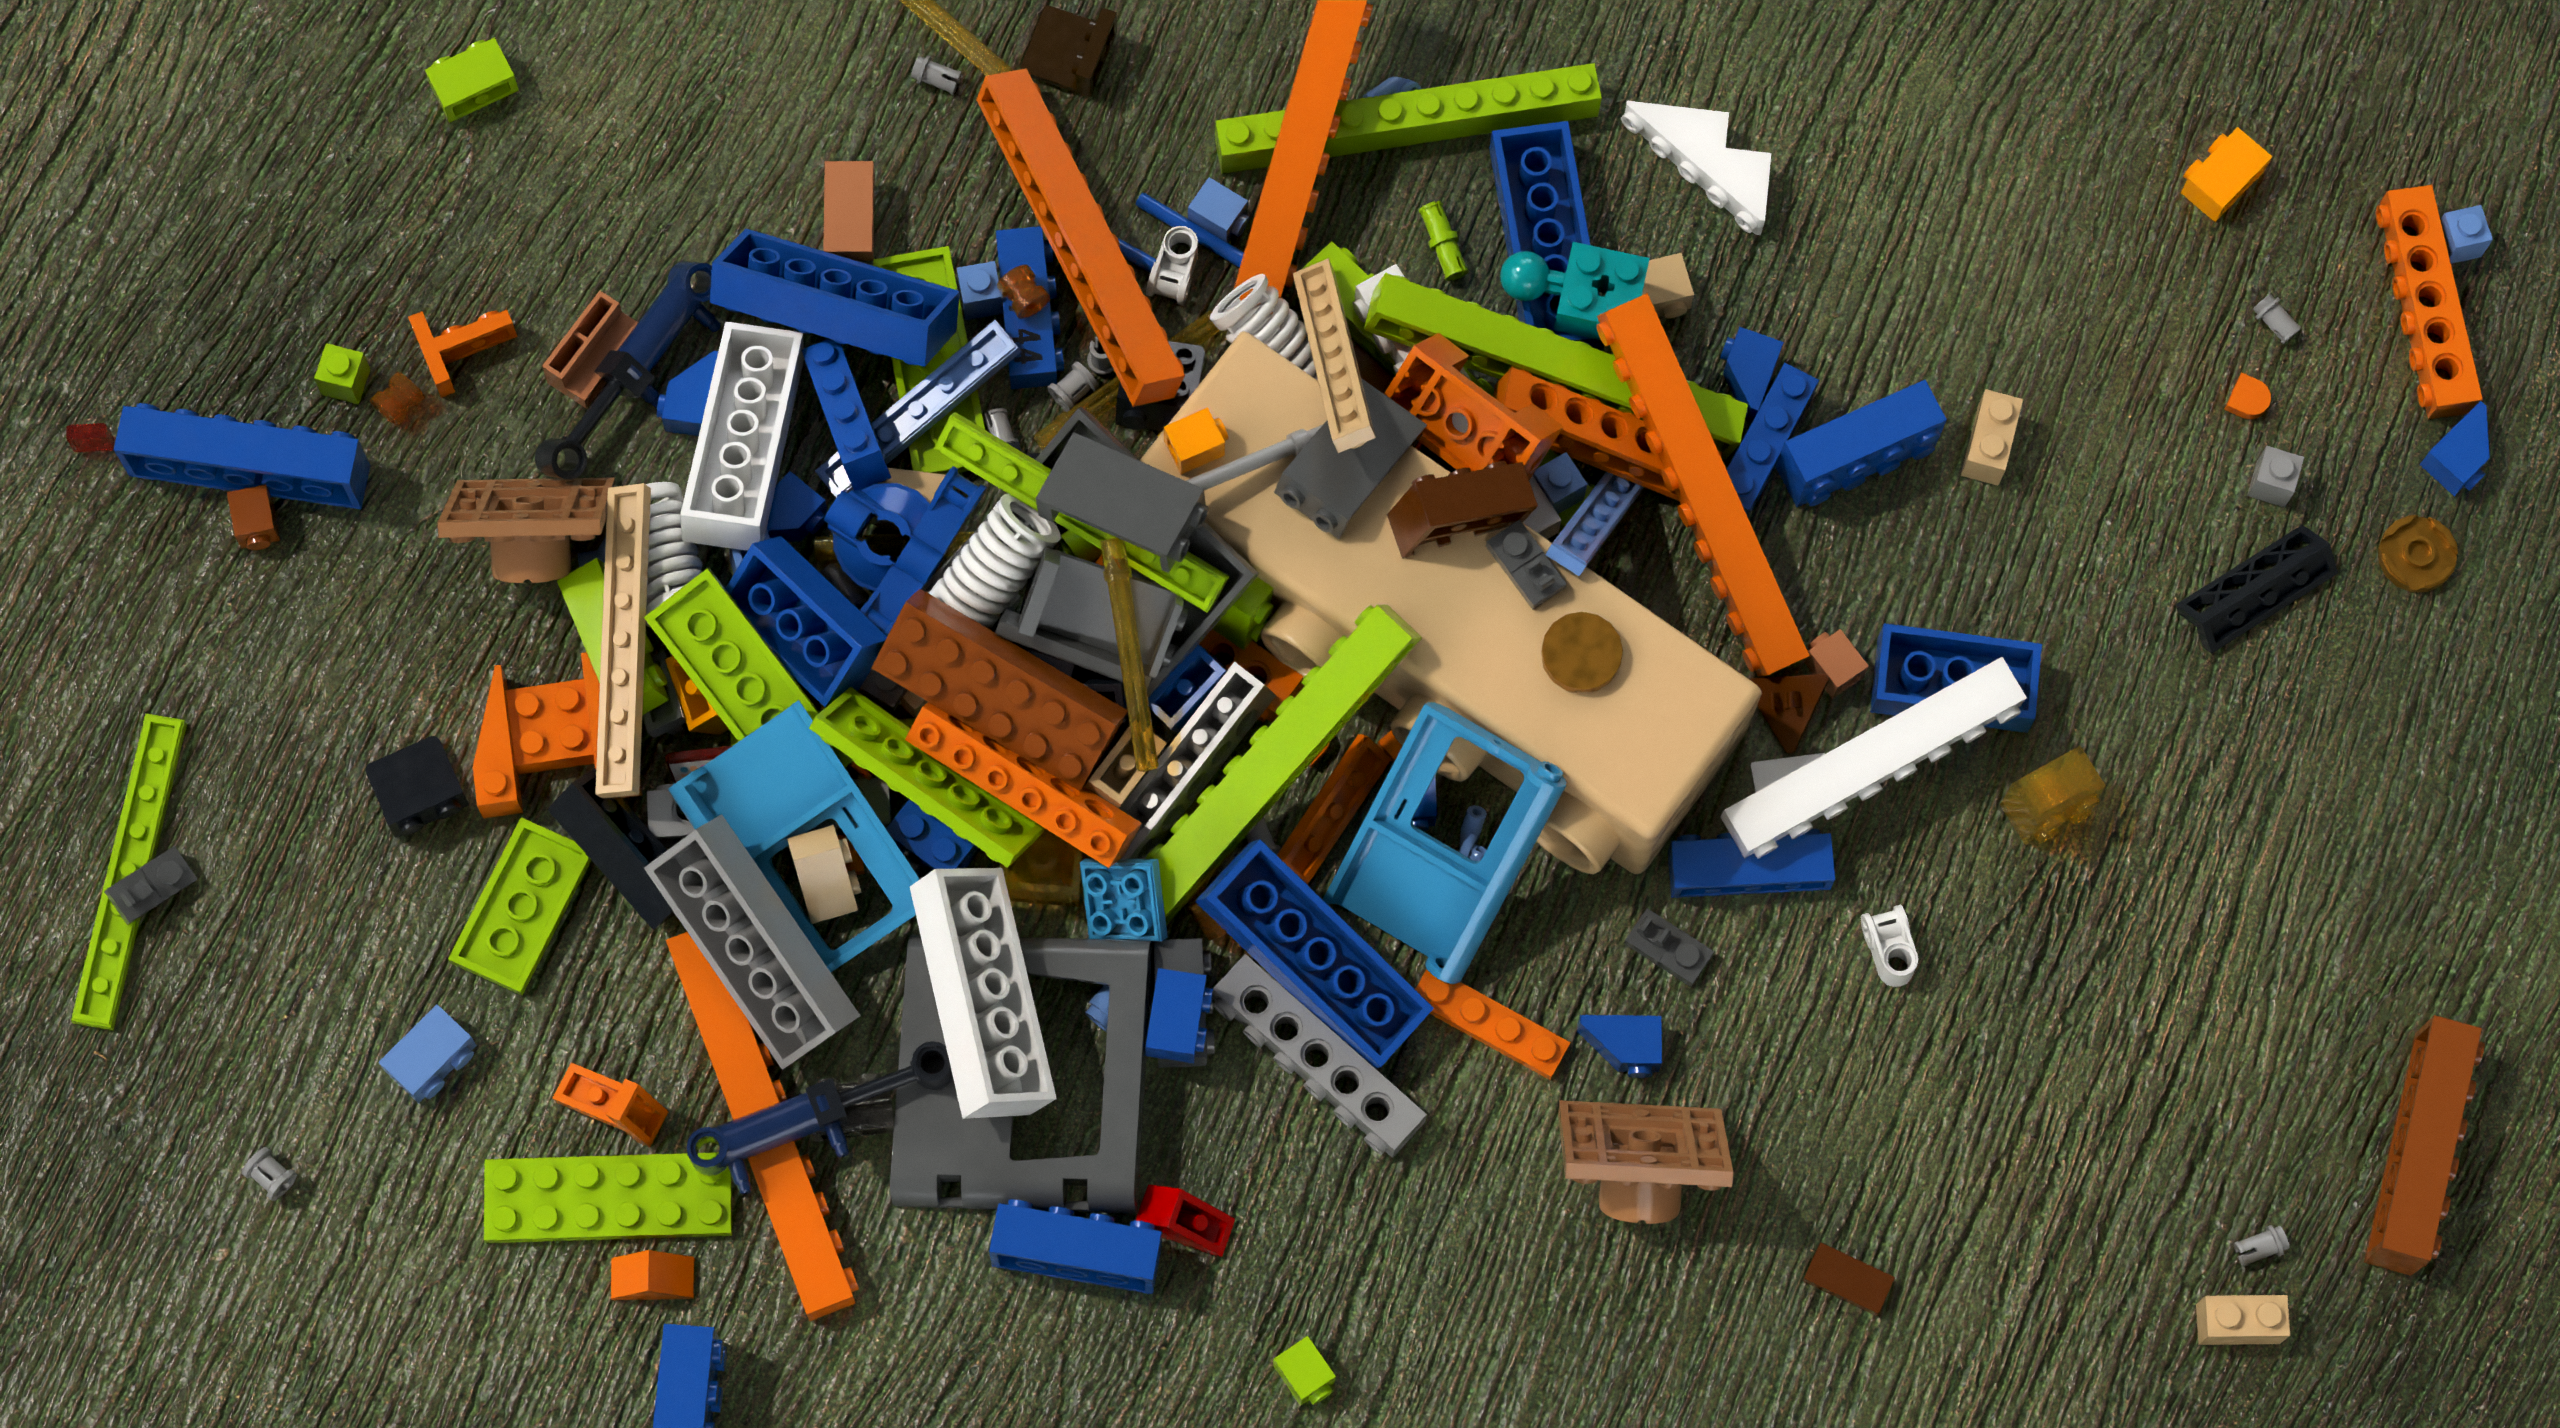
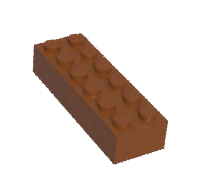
(999, 689)
(2424, 1146)

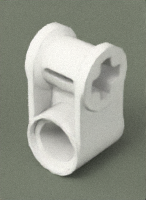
(1173, 272)
(1890, 937)

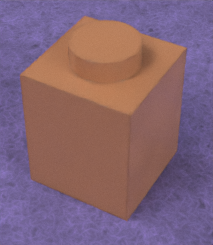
(1837, 659)

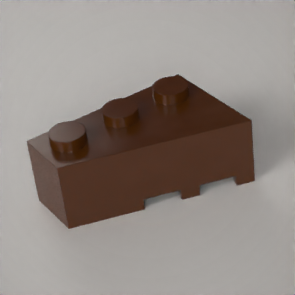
(1461, 504)

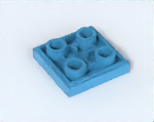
(1124, 900)

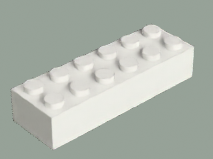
(742, 436)
(982, 992)

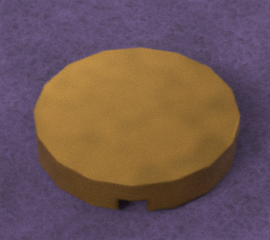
(2417, 553)
(1581, 652)

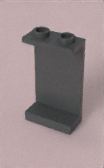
(1335, 484)
(1123, 499)
(1075, 603)

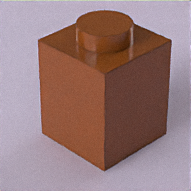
(253, 517)

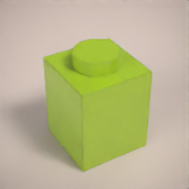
(342, 373)
(1305, 1372)

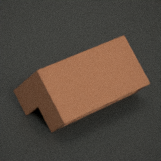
(849, 209)
(584, 347)

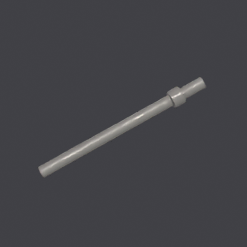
(1292, 445)

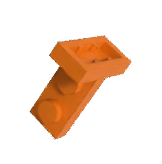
(459, 342)
(612, 1102)

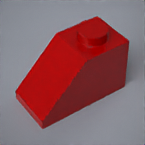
(1186, 1219)

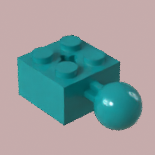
(1588, 271)

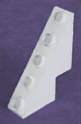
(1698, 148)

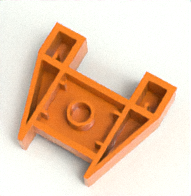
(533, 733)

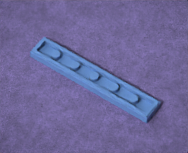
(931, 399)
(1593, 522)

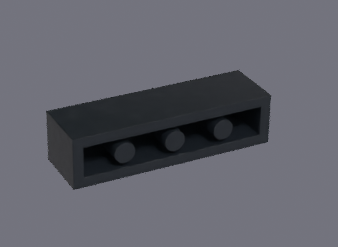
(615, 843)

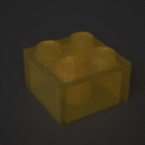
(2052, 796)
(1046, 873)

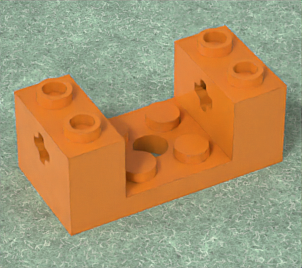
(1435, 389)

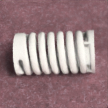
(1257, 320)
(669, 558)
(1011, 571)

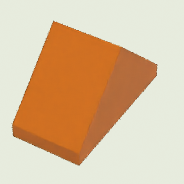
(652, 1276)

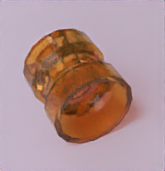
(1021, 288)
(394, 402)

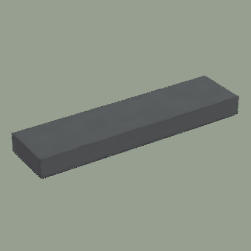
(1065, 648)

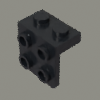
(1159, 414)
(416, 786)

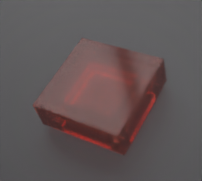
(90, 437)

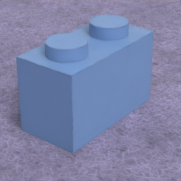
(428, 1054)

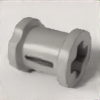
(1073, 386)
(269, 1173)

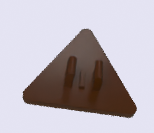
(1790, 704)

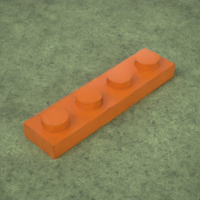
(1334, 807)
(1494, 1024)

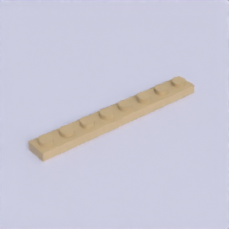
(1334, 356)
(623, 641)

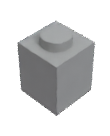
(2275, 476)

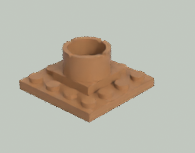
(527, 522)
(1643, 1155)

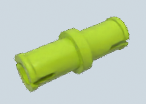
(1443, 240)

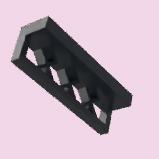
(2263, 591)

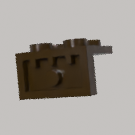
(1070, 49)

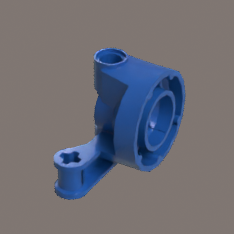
(928, 524)

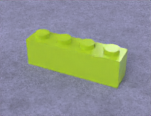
(584, 598)

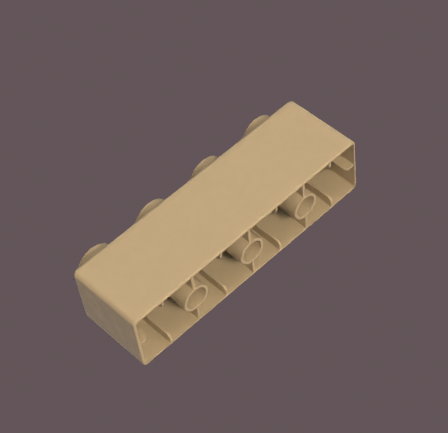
(1628, 751)

